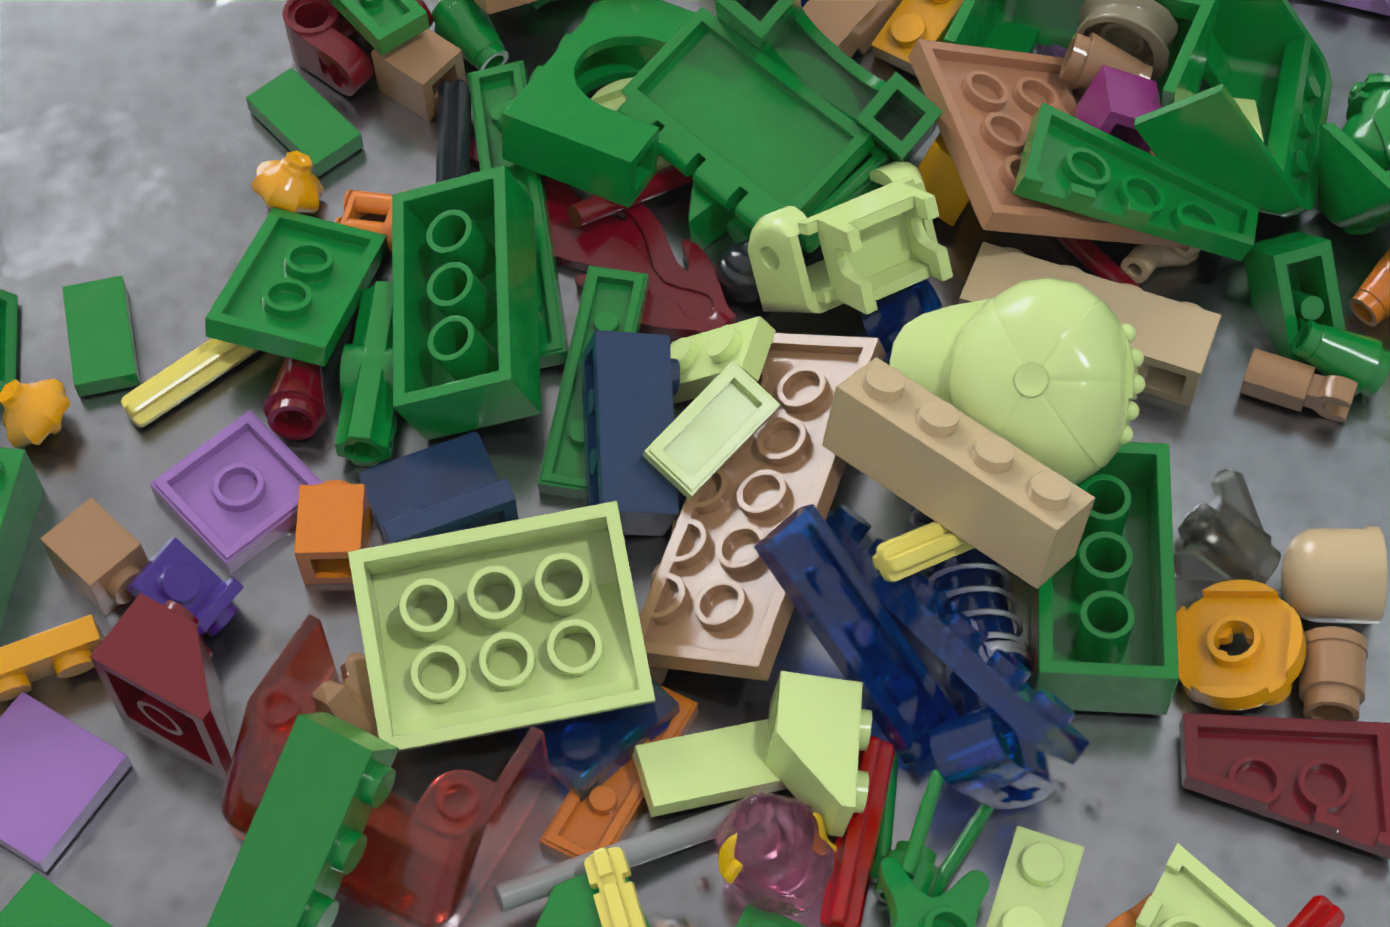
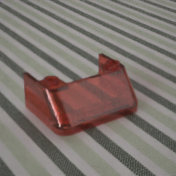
(419, 858)

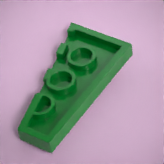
(1118, 183)

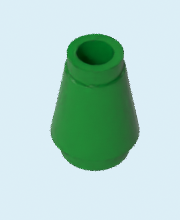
(470, 30)
(1344, 355)

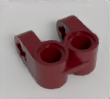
(322, 45)

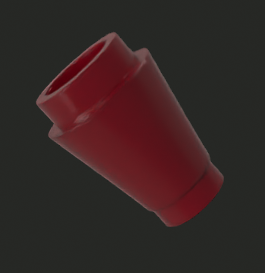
(295, 398)

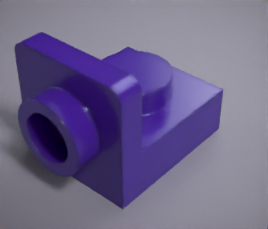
(183, 578)

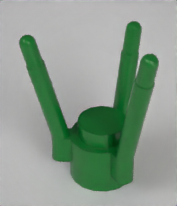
(912, 855)

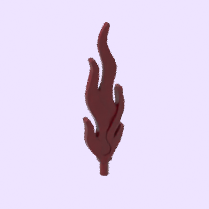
(677, 299)

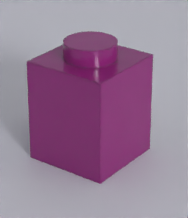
(1116, 101)

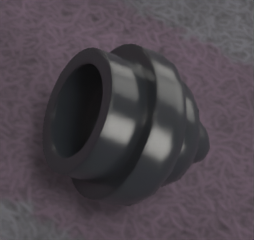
(737, 274)

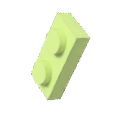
(710, 352)
(1035, 881)

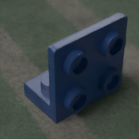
(438, 491)

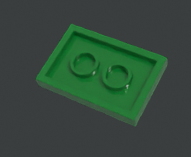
(296, 286)

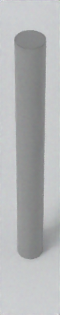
(638, 850)

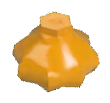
(289, 184)
(33, 410)

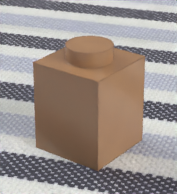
(417, 70)
(95, 555)

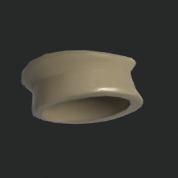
(1134, 26)

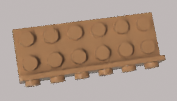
(712, 594)

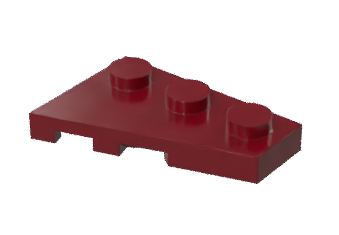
(1297, 771)

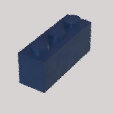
(625, 408)

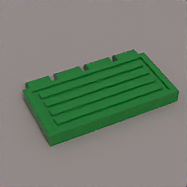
(742, 123)

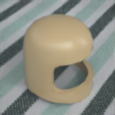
(1336, 575)

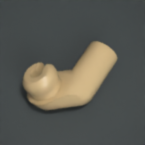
(1146, 258)

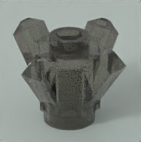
(1225, 537)

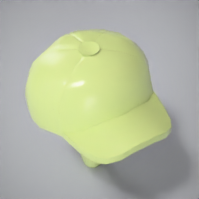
(1034, 367)

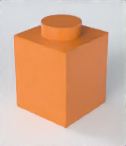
(328, 526)

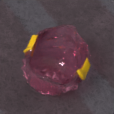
(775, 853)

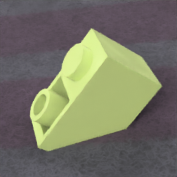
(816, 744)

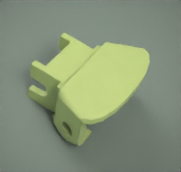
(866, 243)

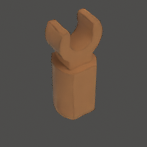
(1296, 385)

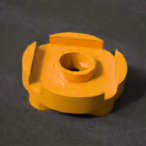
(1255, 676)

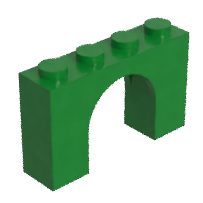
(889, 111)
(569, 135)

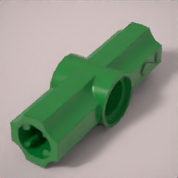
(366, 382)

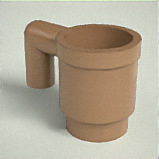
(1333, 673)

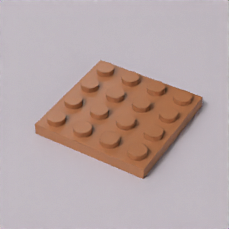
(985, 125)

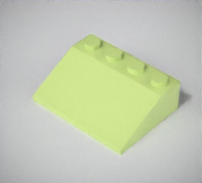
(500, 627)

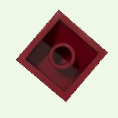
(166, 681)

